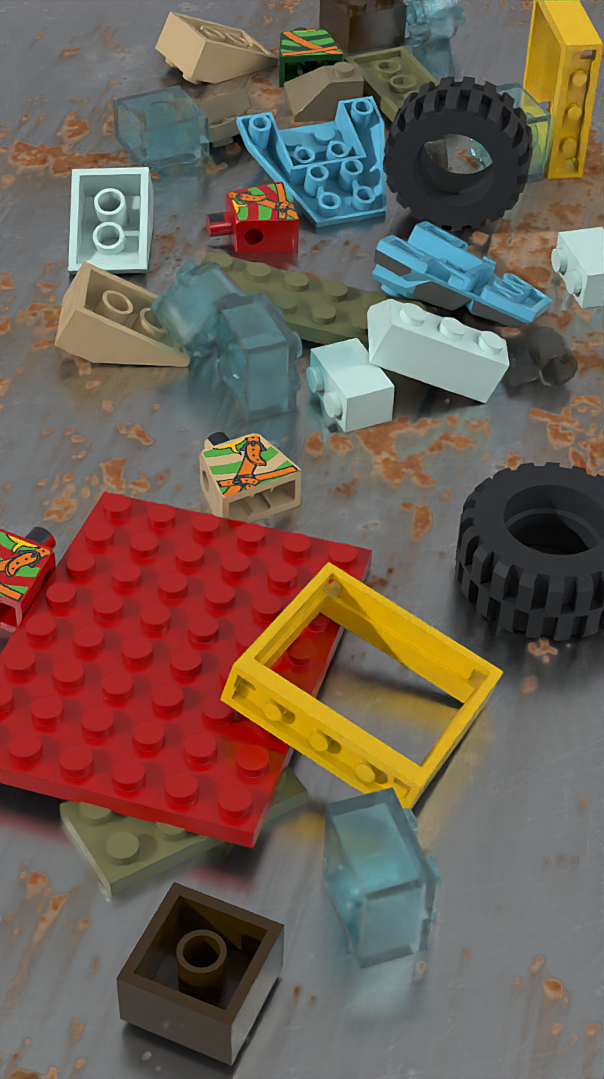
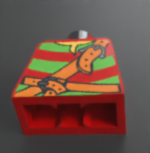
(258, 220)
(23, 572)

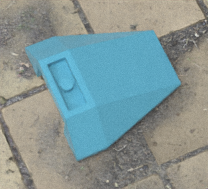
(326, 167)

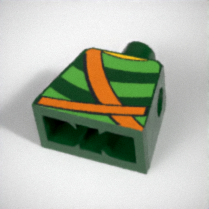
(306, 51)

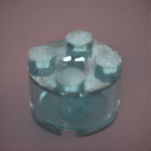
(432, 20)
(190, 305)

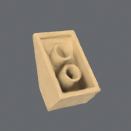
(210, 50)
(114, 323)

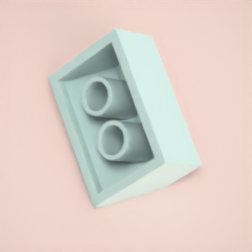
(435, 349)

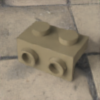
(222, 115)

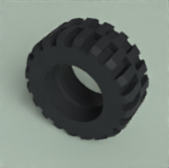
(465, 111)
(526, 586)

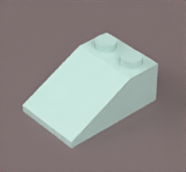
(111, 219)

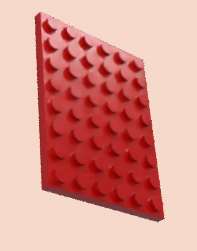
(128, 657)

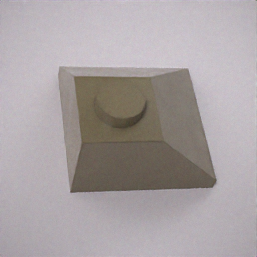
(318, 92)

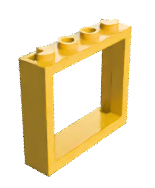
(564, 78)
(330, 737)

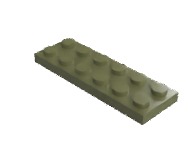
(311, 306)

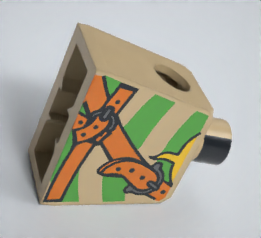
(247, 478)

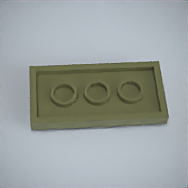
(391, 77)
(133, 850)

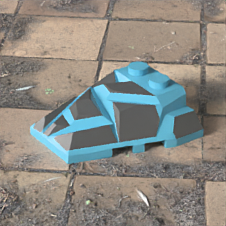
(442, 272)

